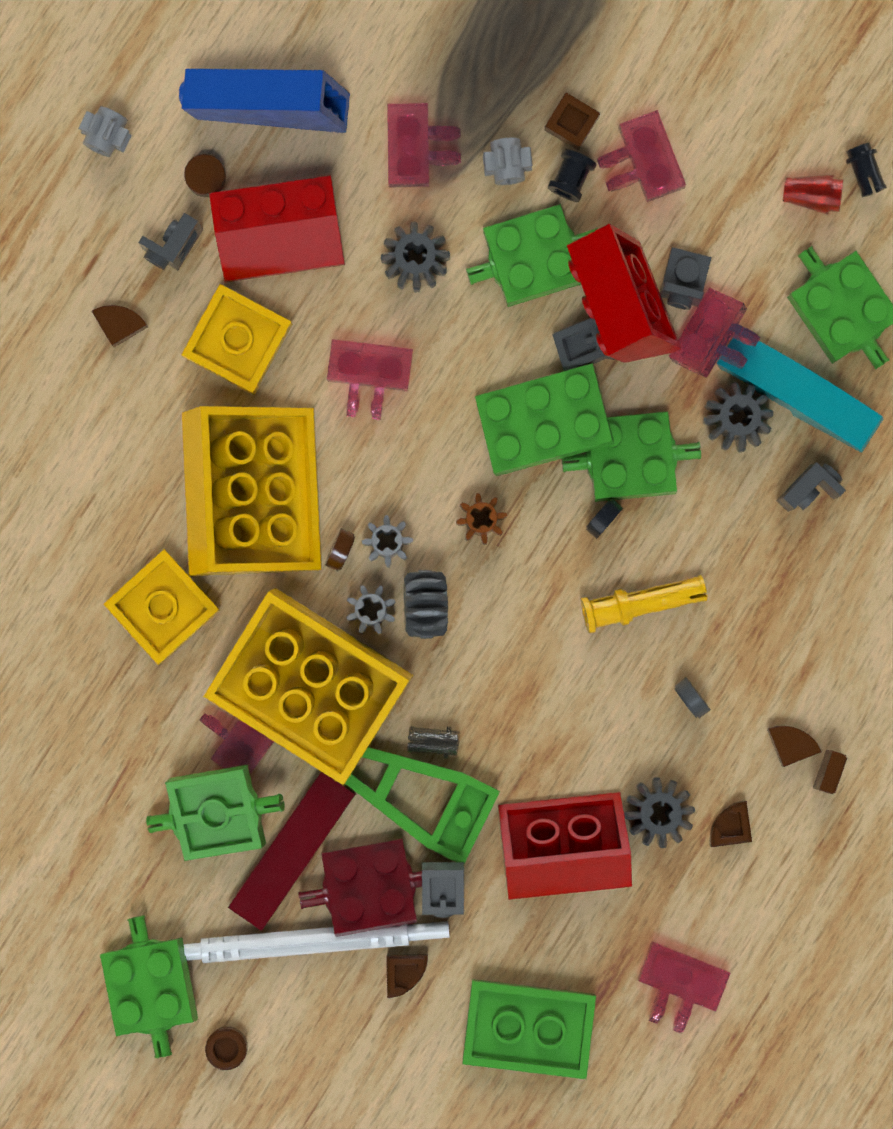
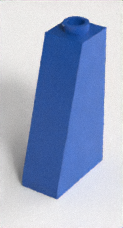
(266, 98)

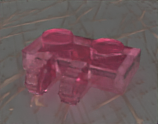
(409, 148)
(651, 158)
(709, 332)
(371, 367)
(240, 745)
(683, 977)

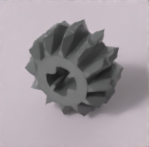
(418, 243)
(738, 431)
(425, 604)
(673, 814)

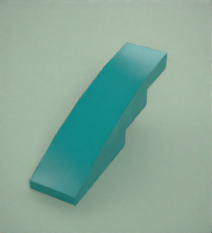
(805, 394)

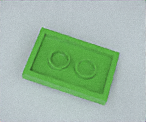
(544, 420)
(529, 1029)

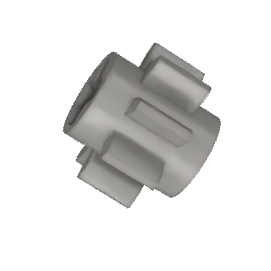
(105, 131)
(507, 161)
(387, 529)
(360, 605)

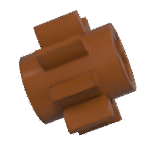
(483, 530)

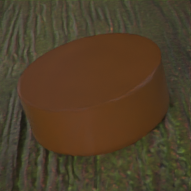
(204, 175)
(340, 550)
(226, 1048)

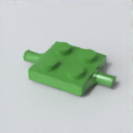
(529, 256)
(843, 307)
(639, 460)
(215, 813)
(149, 986)

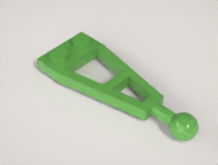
(461, 819)

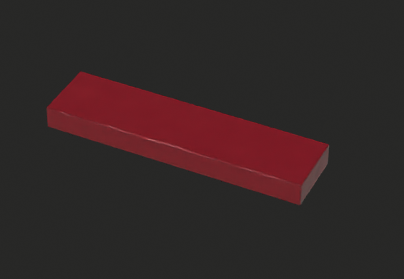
(291, 851)

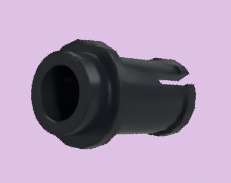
(865, 166)

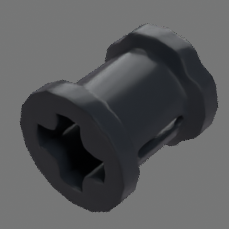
(571, 175)

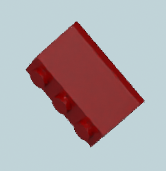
(277, 228)
(621, 295)
(565, 846)

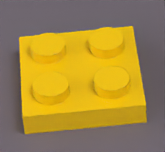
(236, 339)
(161, 607)

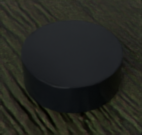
(604, 518)

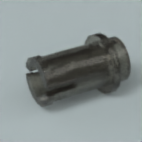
(434, 741)

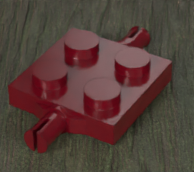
(366, 888)

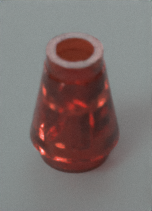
(814, 192)

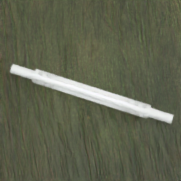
(308, 942)

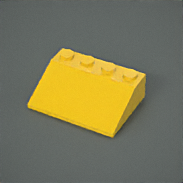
(250, 490)
(308, 685)

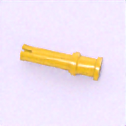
(624, 606)

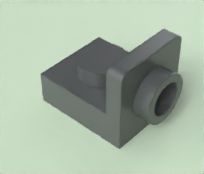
(179, 241)
(685, 278)
(578, 345)
(803, 490)
(443, 889)

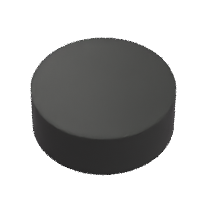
(691, 698)

